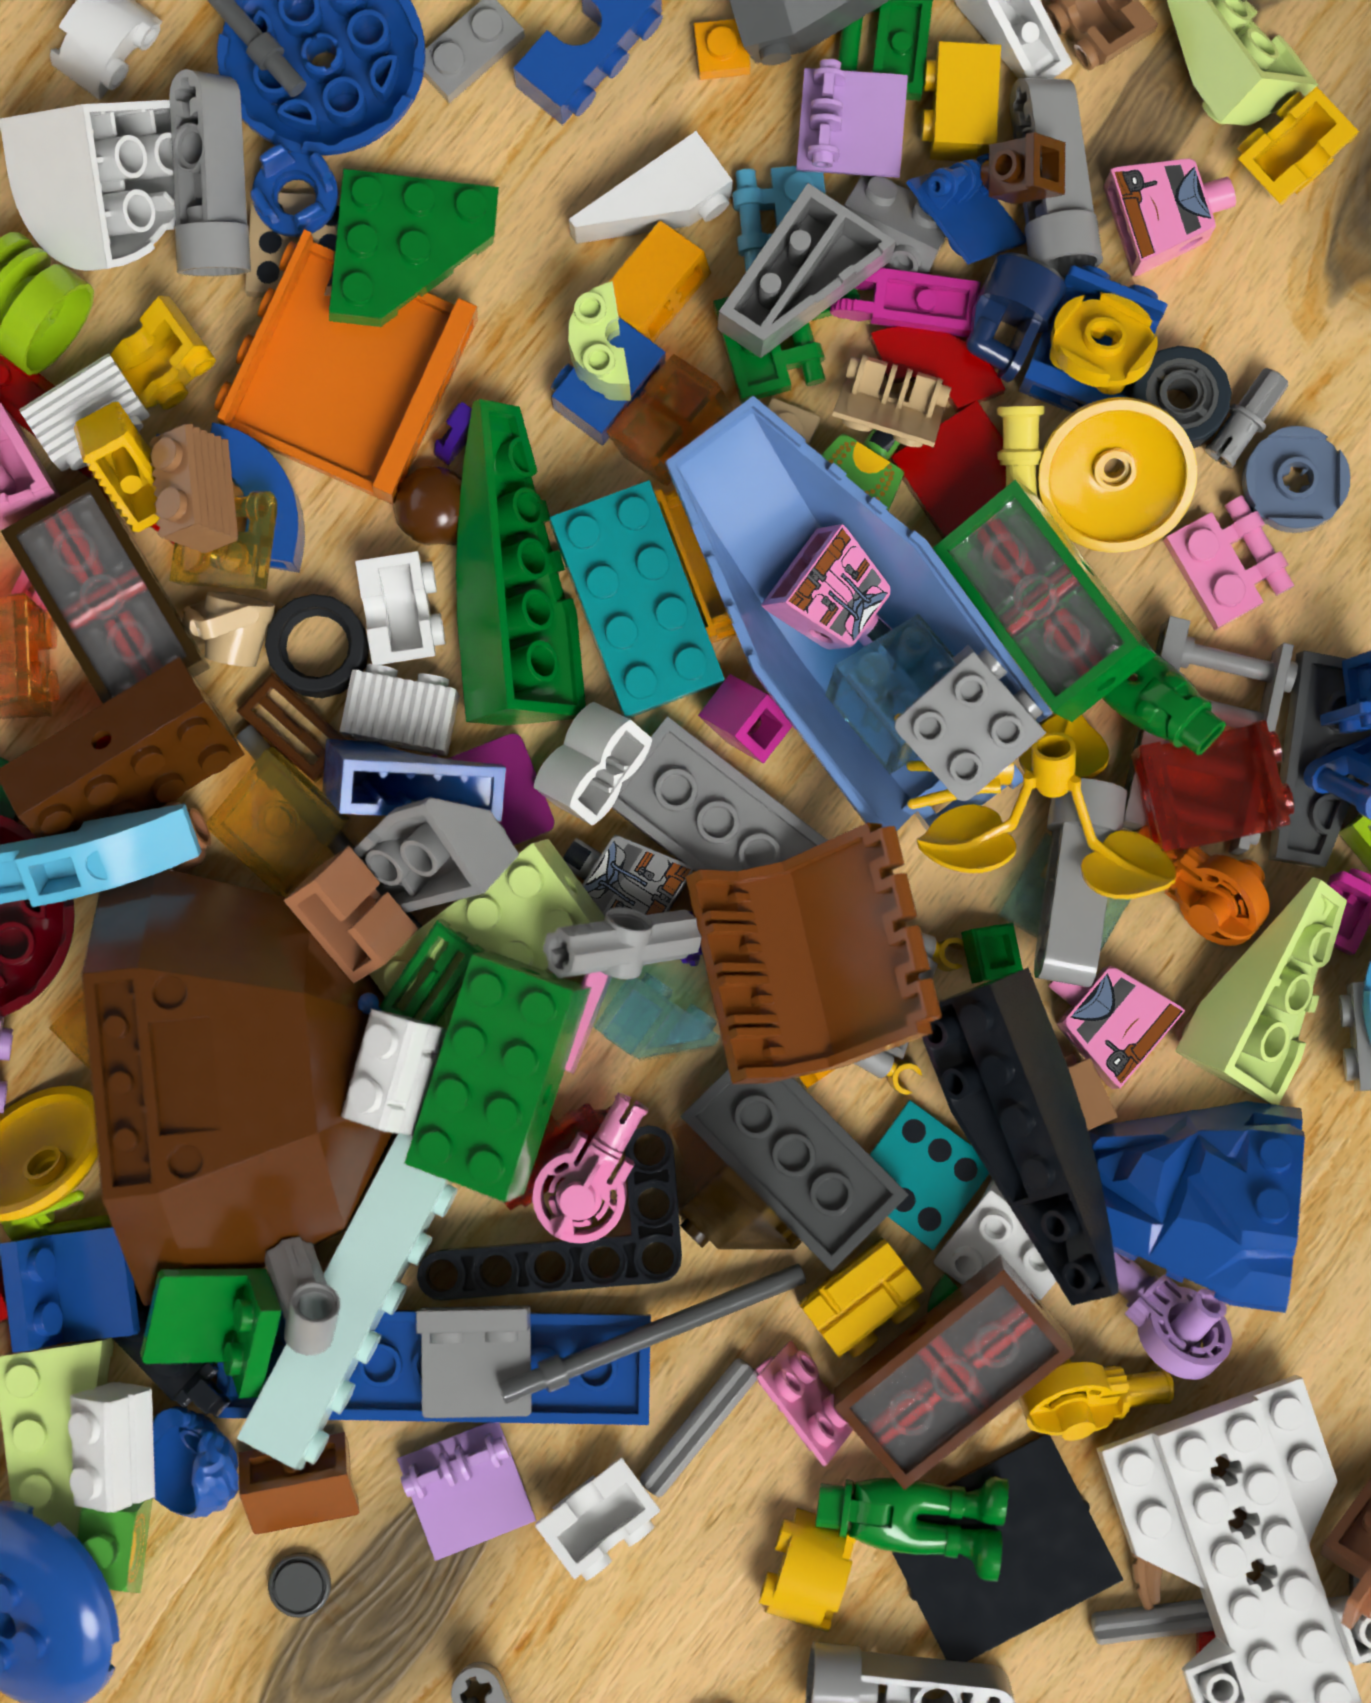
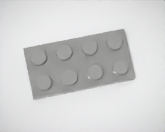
(707, 808)

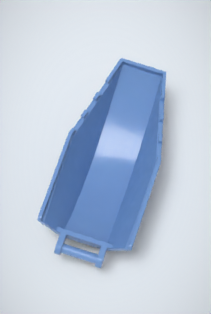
(753, 506)

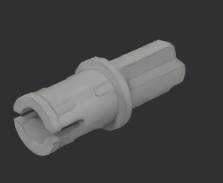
(1247, 417)

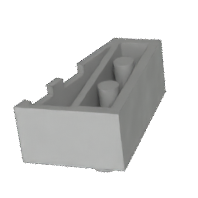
(802, 270)

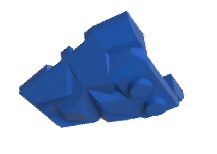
(1209, 1196)

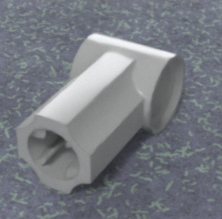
(303, 1296)

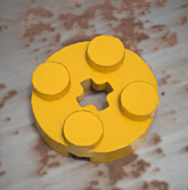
(1096, 364)

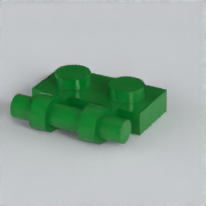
(769, 374)

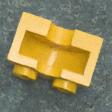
(1298, 146)
(162, 355)
(810, 1572)

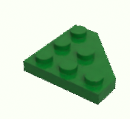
(403, 240)

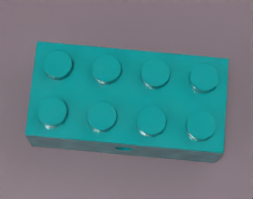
(636, 600)

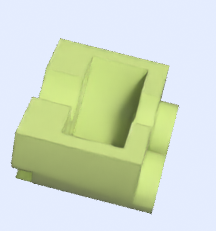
(593, 357)

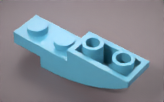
(97, 856)

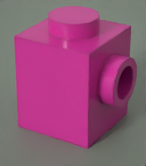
(746, 718)

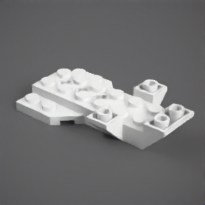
(1272, 1634)

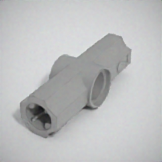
(622, 943)

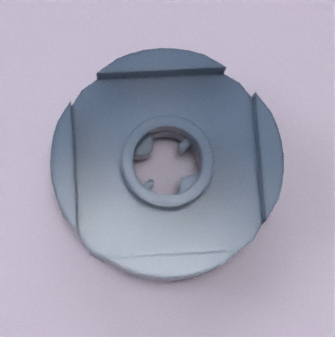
(1273, 460)

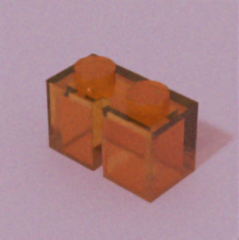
(673, 413)

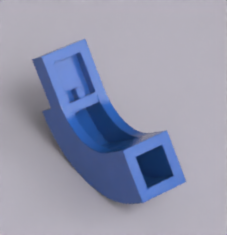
(257, 470)

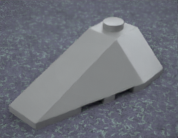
(436, 853)

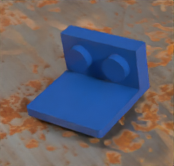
(67, 1289)

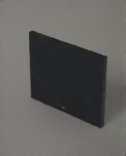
(1047, 1560)

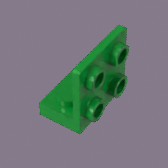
(214, 1319)

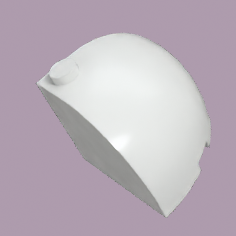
(93, 180)

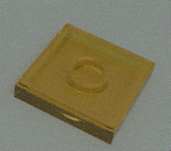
(276, 821)

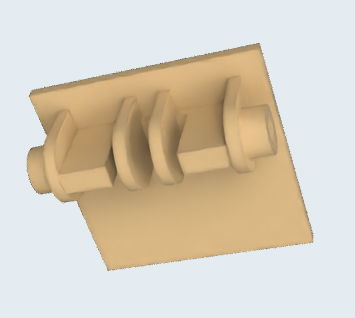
(868, 407)

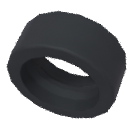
(294, 613)

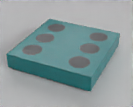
(932, 1168)

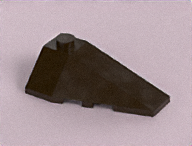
(734, 1217)

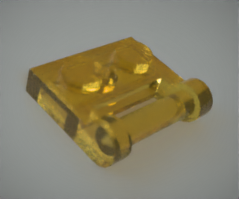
(238, 563)

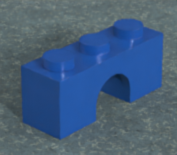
(565, 75)

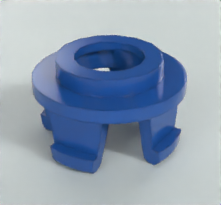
(278, 169)

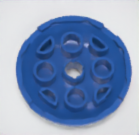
(346, 105)
(52, 1613)

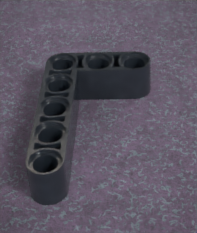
(578, 1273)

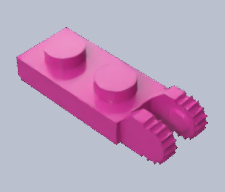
(913, 302)

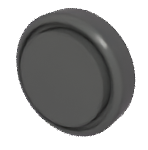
(299, 1585)

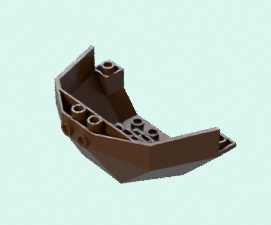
(221, 1076)

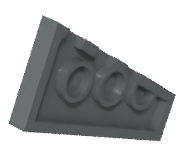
(1316, 816)

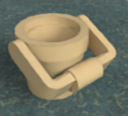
(230, 626)

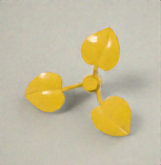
(977, 841)

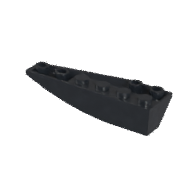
(1027, 1125)

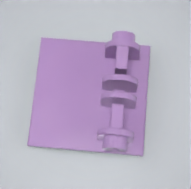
(851, 121)
(466, 1489)

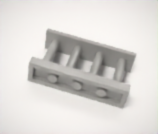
(1180, 652)

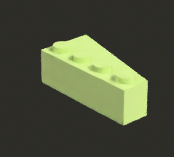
(36, 1419)

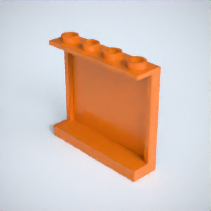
(343, 392)

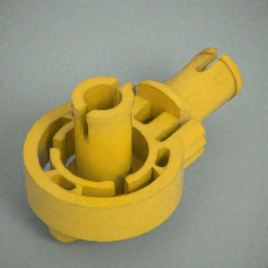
(1088, 1397)

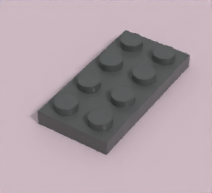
(797, 1162)

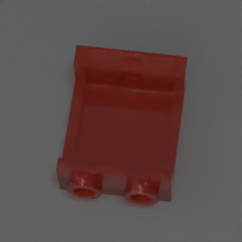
(1214, 795)

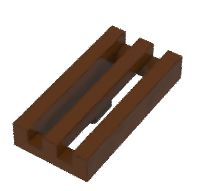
(260, 697)

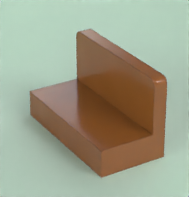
(287, 1497)

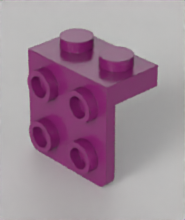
(524, 808)

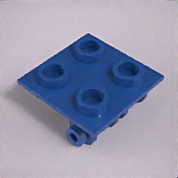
(965, 212)

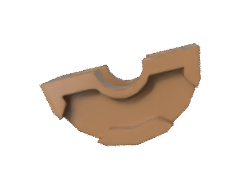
(1101, 27)

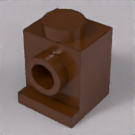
(1014, 169)

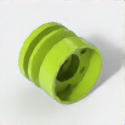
(38, 305)

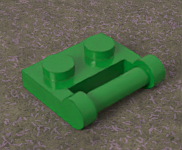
(899, 42)

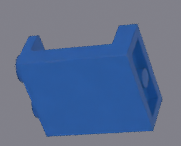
(1053, 384)

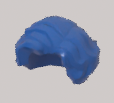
(192, 1463)

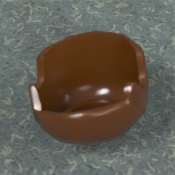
(429, 505)

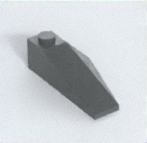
(783, 28)

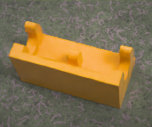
(658, 280)

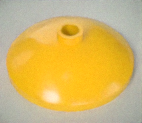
(1126, 506)
(45, 1149)

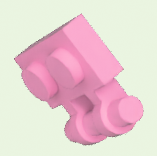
(1214, 569)

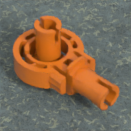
(1213, 889)

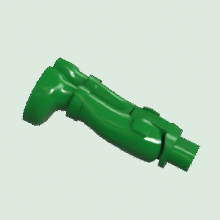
(1167, 706)
(886, 1514)

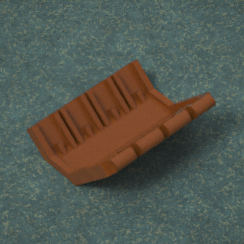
(814, 957)

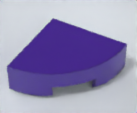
(456, 436)

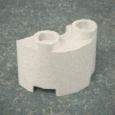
(101, 39)
(398, 607)
(598, 1518)

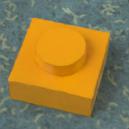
(720, 50)

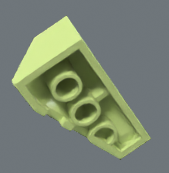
(1234, 62)
(1255, 1013)

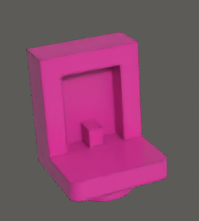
(1357, 913)

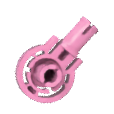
(588, 1179)

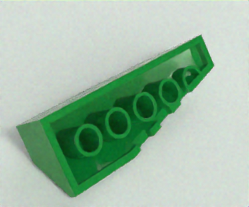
(511, 609)

